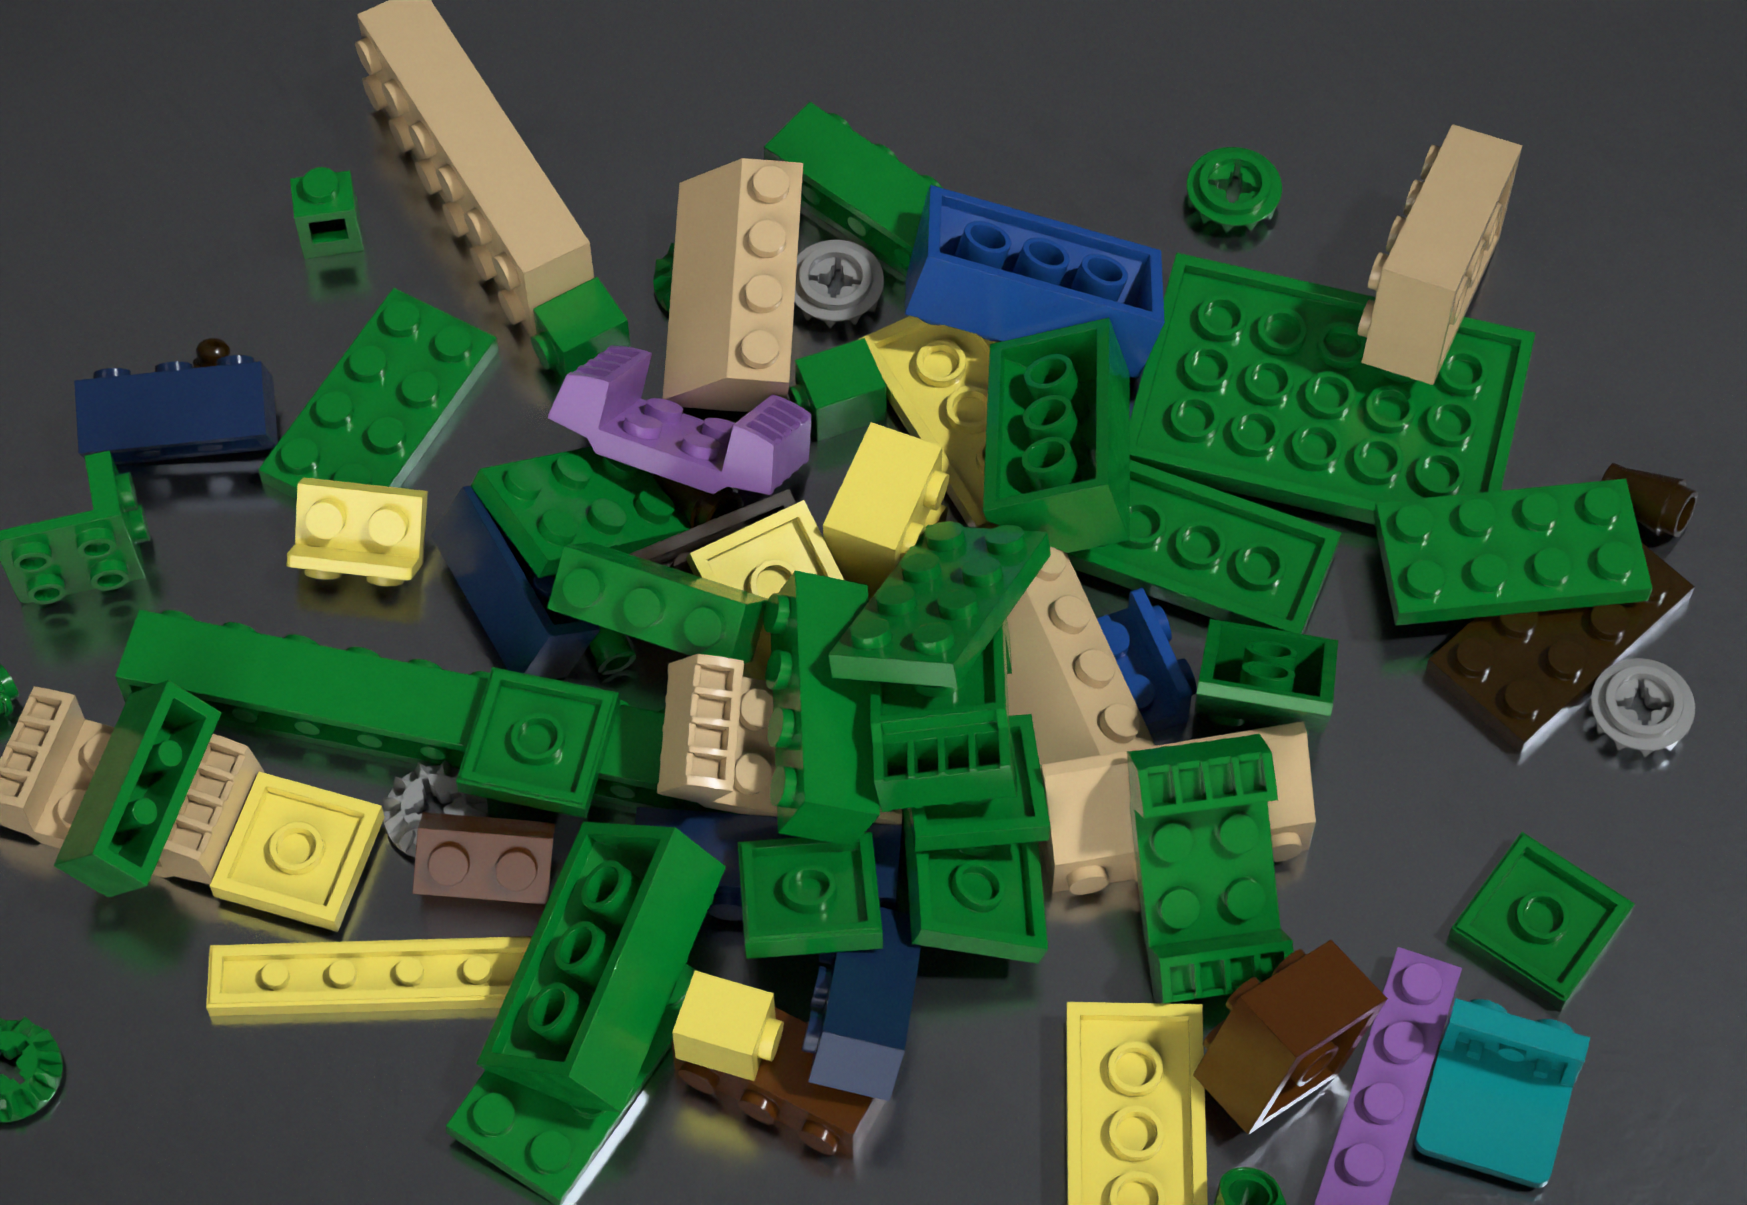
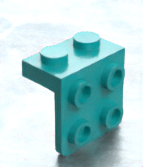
(1500, 1092)

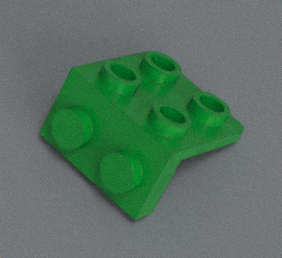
(83, 548)

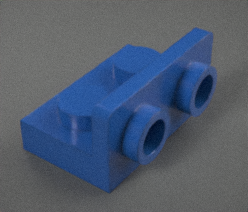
(1148, 664)

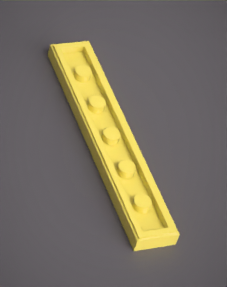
(362, 975)

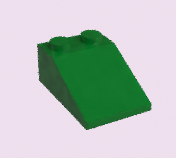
(1266, 676)

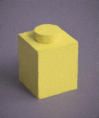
(726, 1026)

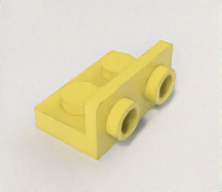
(358, 531)

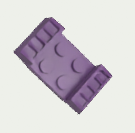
(655, 436)

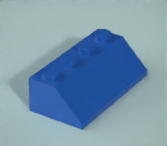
(1029, 275)

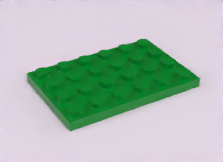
(1270, 397)

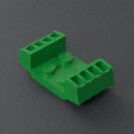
(945, 740)
(1206, 865)

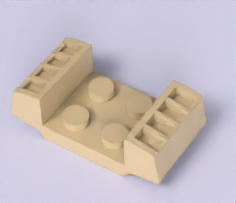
(719, 740)
(56, 756)

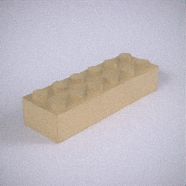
(471, 157)

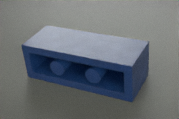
(177, 411)
(508, 593)
(864, 1012)

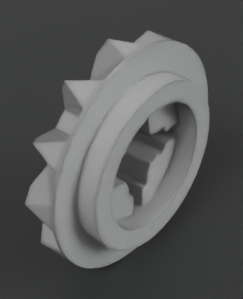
(861, 279)
(1661, 690)
(409, 798)

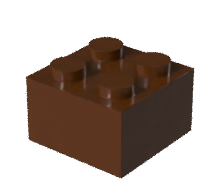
(1287, 1034)

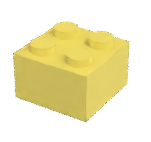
(884, 504)

